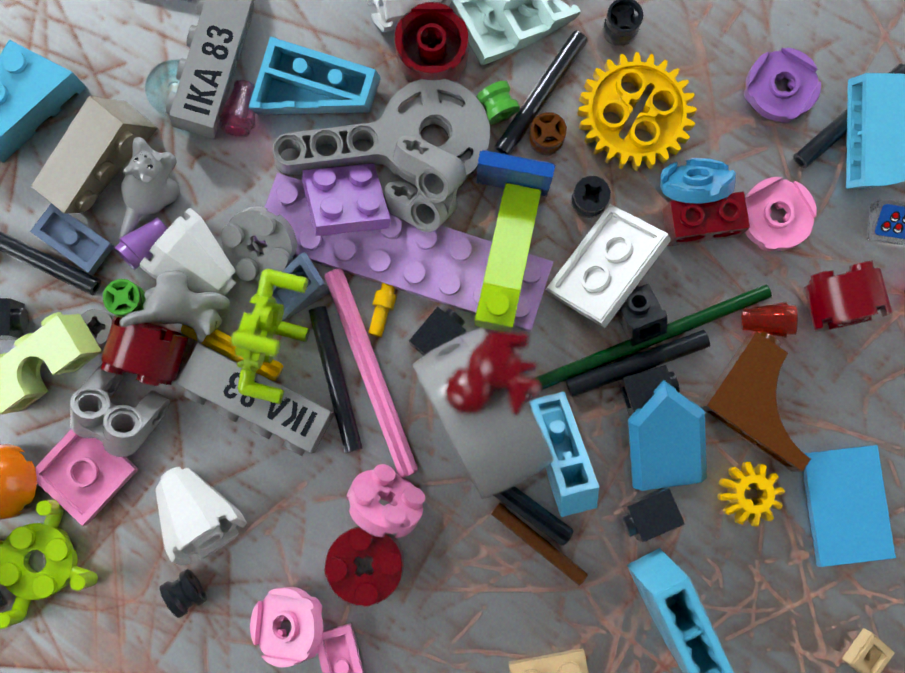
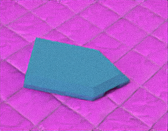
(667, 441)

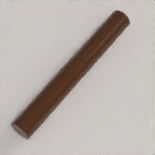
(539, 544)

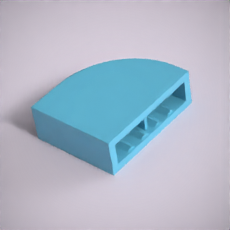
(875, 130)
(678, 614)

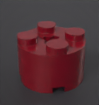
(428, 25)
(847, 297)
(144, 350)
(366, 587)

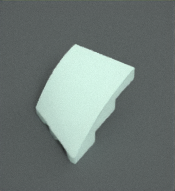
(507, 26)

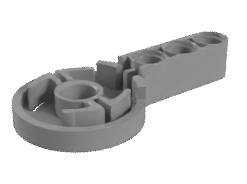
(465, 127)

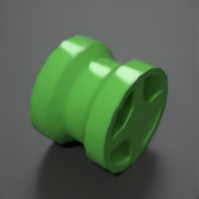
(498, 102)
(118, 294)

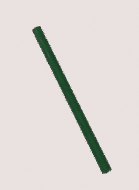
(673, 329)

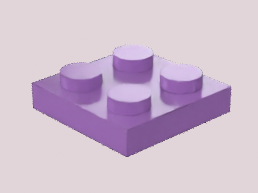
(345, 199)

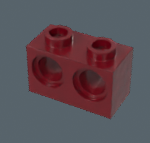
(706, 221)

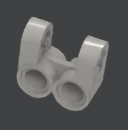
(437, 183)
(139, 421)

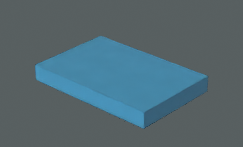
(848, 506)

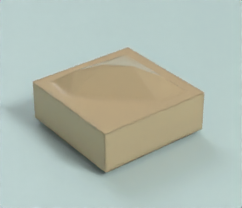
(868, 653)

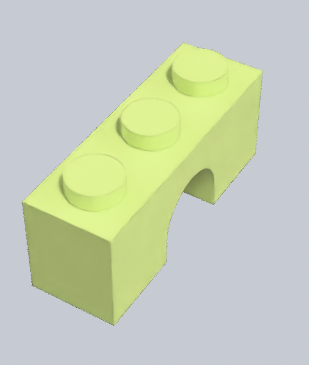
(61, 343)

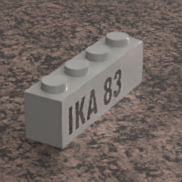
(209, 65)
(216, 379)

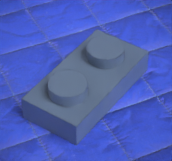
(72, 239)

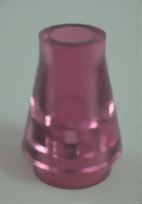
(236, 116)

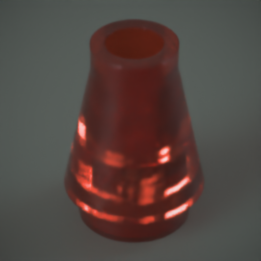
(775, 319)

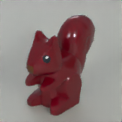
(494, 365)

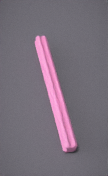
(371, 373)

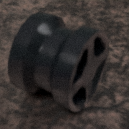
(584, 201)
(183, 593)

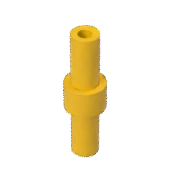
(383, 301)

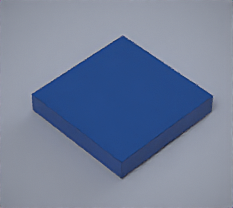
(498, 168)

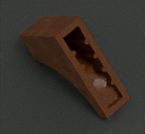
(747, 400)

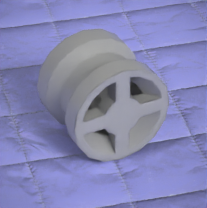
(102, 330)

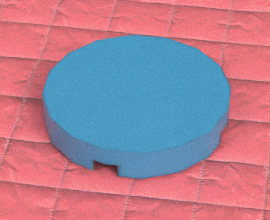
(698, 181)

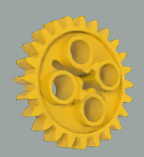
(664, 127)

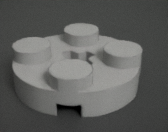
(266, 226)

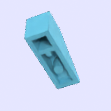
(571, 471)

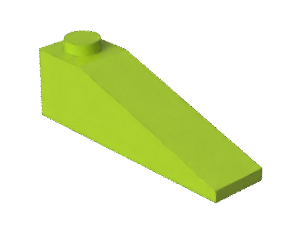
(507, 258)

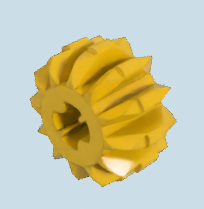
(758, 506)

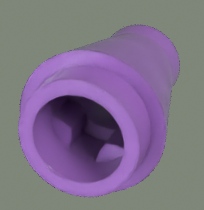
(137, 244)

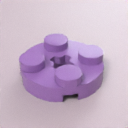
(763, 92)

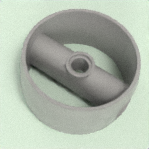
(494, 442)

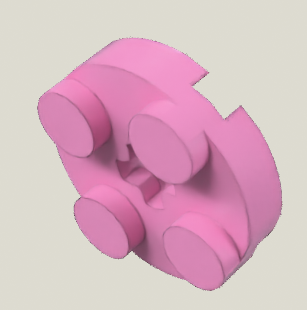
(798, 219)
(387, 485)
(305, 621)

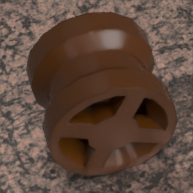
(551, 126)

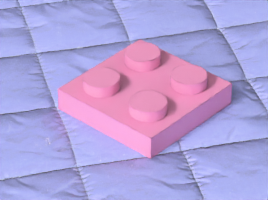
(83, 475)

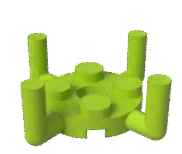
(257, 329)
(59, 569)

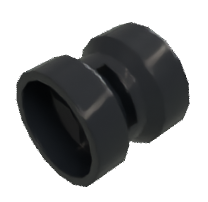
(626, 14)

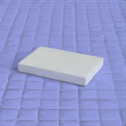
(608, 265)

